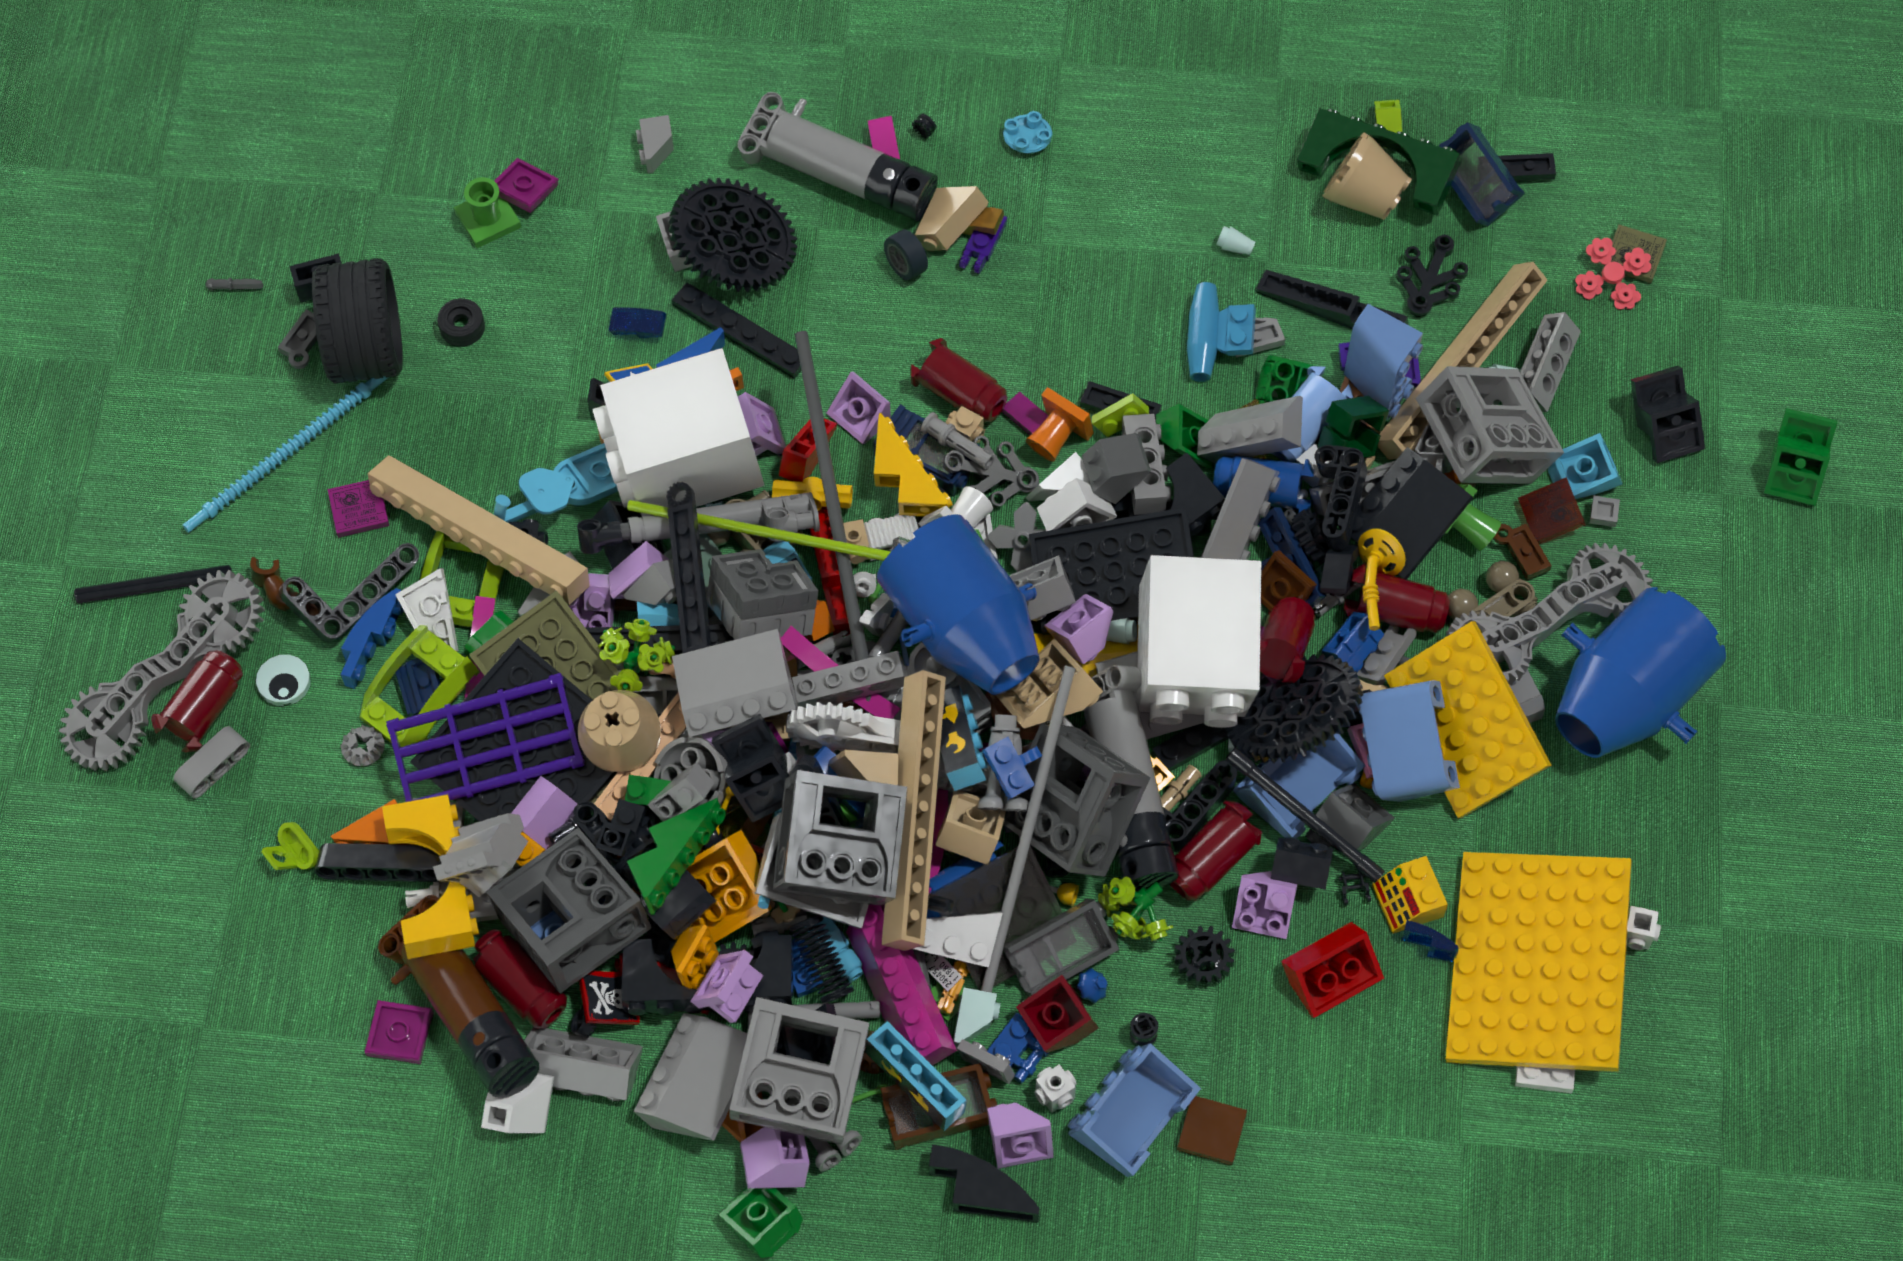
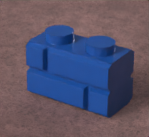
(1353, 641)

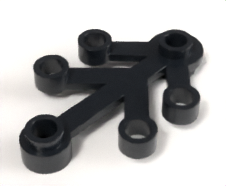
(1430, 279)

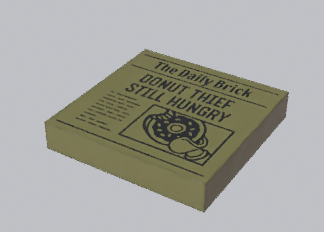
(1627, 239)

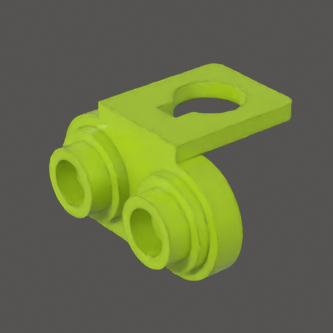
(295, 847)

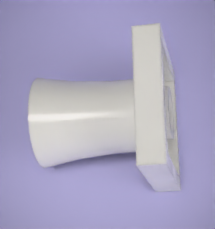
(971, 505)

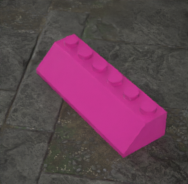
(900, 989)

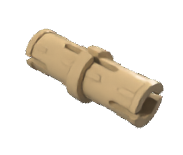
(1178, 789)

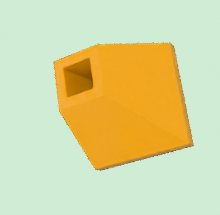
(694, 955)

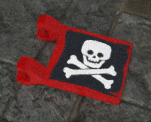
(602, 997)

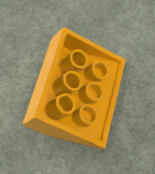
(731, 876)

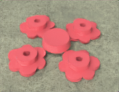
(1613, 273)

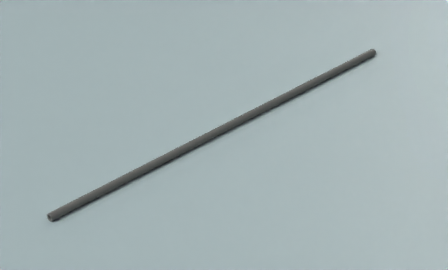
(836, 520)

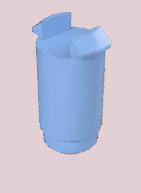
(1317, 399)

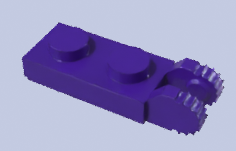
(981, 246)

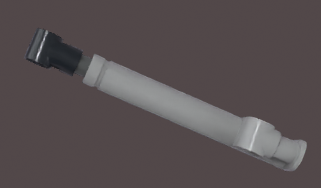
(782, 513)

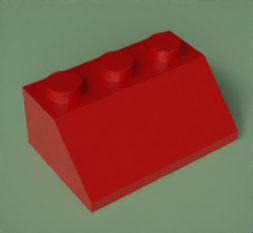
(1333, 969)

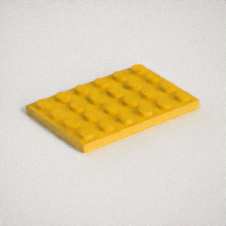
(1480, 721)

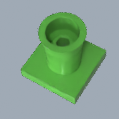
(485, 213)
(1475, 524)

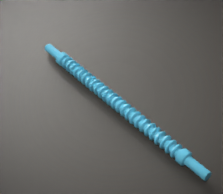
(210, 509)

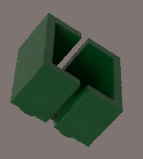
(1348, 430)

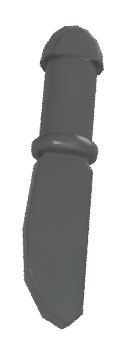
(232, 284)

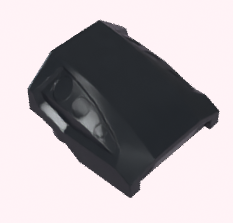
(682, 906)

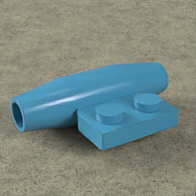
(1211, 330)

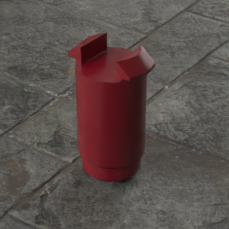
(959, 382)
(1403, 602)
(1286, 639)
(200, 699)
(1214, 851)
(518, 980)

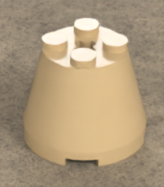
(1367, 180)
(620, 746)

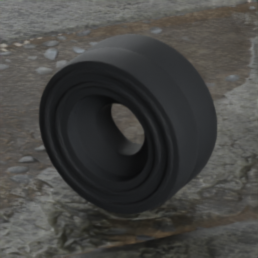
(463, 335)

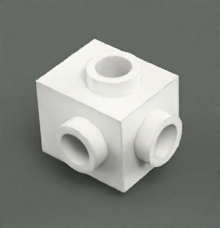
(1642, 928)
(1054, 1096)

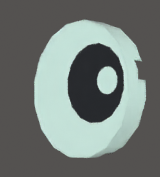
(283, 680)

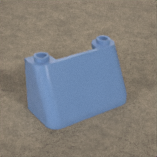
(1306, 779)

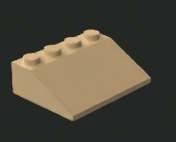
(1036, 695)

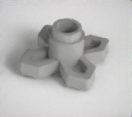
(1009, 537)

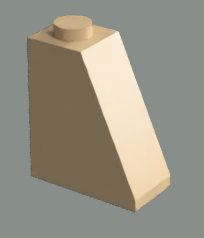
(949, 216)

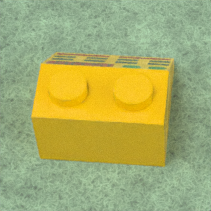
(1410, 894)

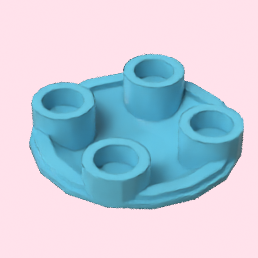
(1027, 133)

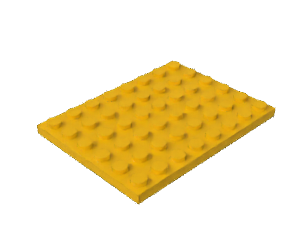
(1540, 961)

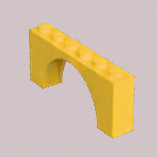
(448, 922)

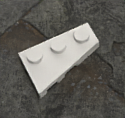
(429, 605)
(963, 937)

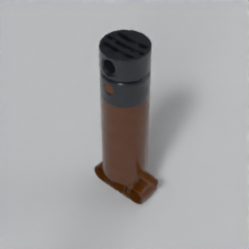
(467, 1011)

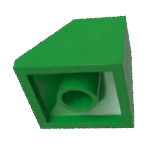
(1181, 430)

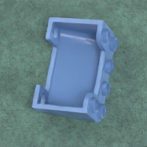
(1381, 357)
(1406, 742)
(1132, 1108)

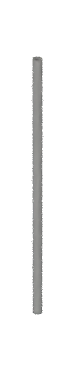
(1028, 827)

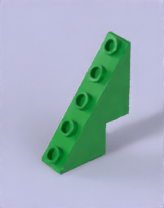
(676, 848)

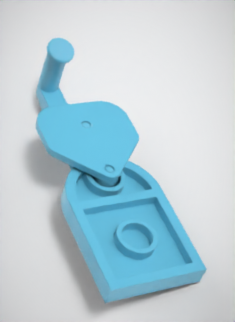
(574, 482)

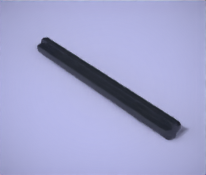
(145, 584)

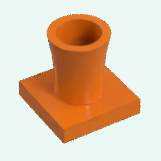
(1061, 421)

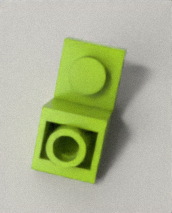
(1389, 115)

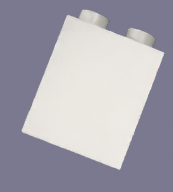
(678, 428)
(1199, 639)

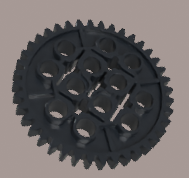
(732, 235)
(1300, 714)

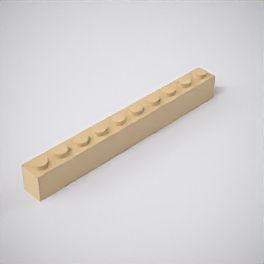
(1467, 350)
(478, 529)
(918, 771)

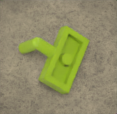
(1111, 418)

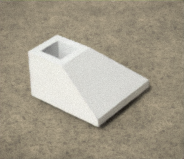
(522, 1111)

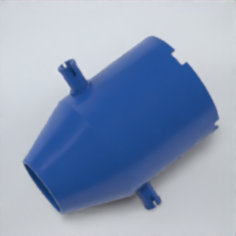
(962, 604)
(1637, 674)

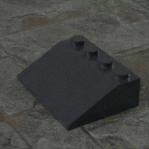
(1413, 505)

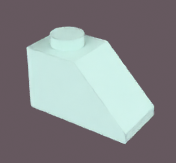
(975, 1014)

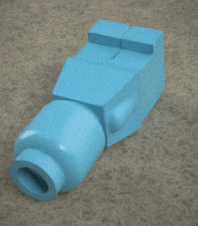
(848, 956)

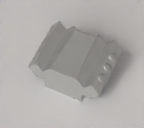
(483, 853)

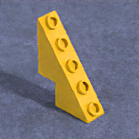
(900, 468)

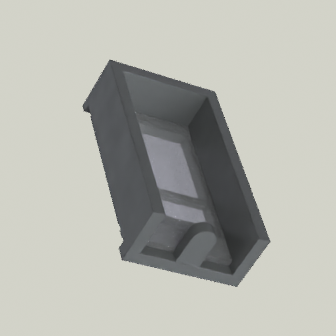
(1061, 946)

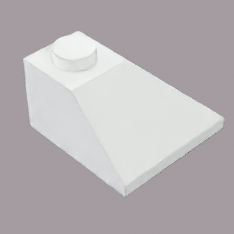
(1068, 471)

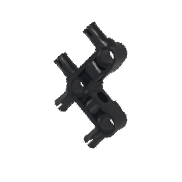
(592, 830)

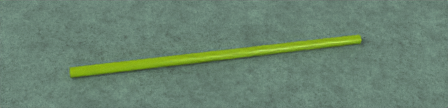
(767, 532)

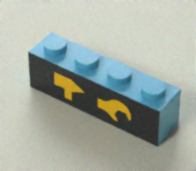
(960, 742)
(915, 1076)

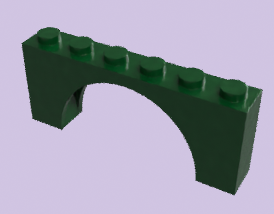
(1335, 134)

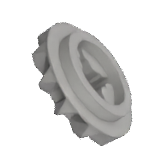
(359, 756)

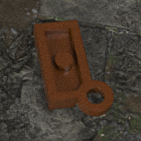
(1524, 550)

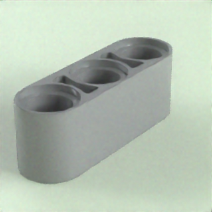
(211, 762)

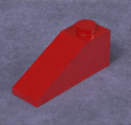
(800, 454)

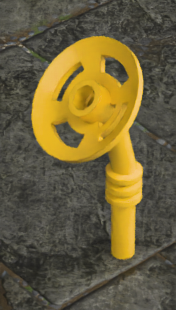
(1376, 558)

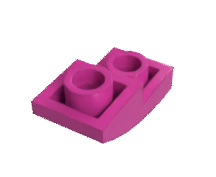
(883, 136)

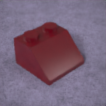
(1057, 1016)

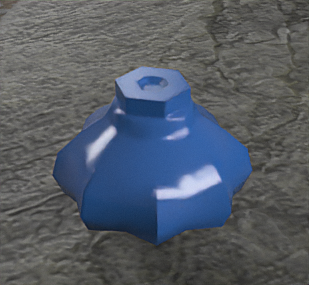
(1092, 985)

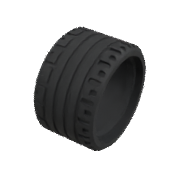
(357, 320)

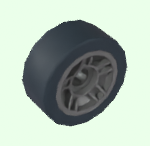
(905, 254)

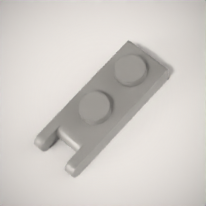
(1387, 656)

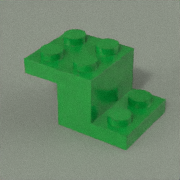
(1800, 456)

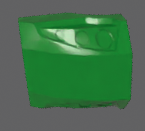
(1280, 378)

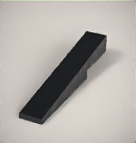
(1316, 299)

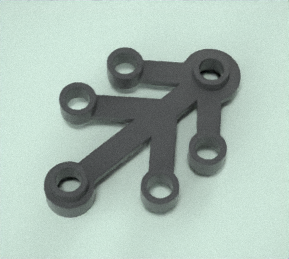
(996, 471)

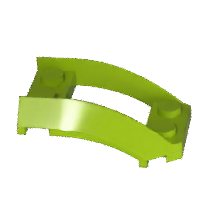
(462, 608)
(438, 656)

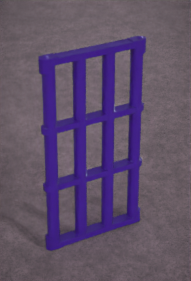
(508, 723)

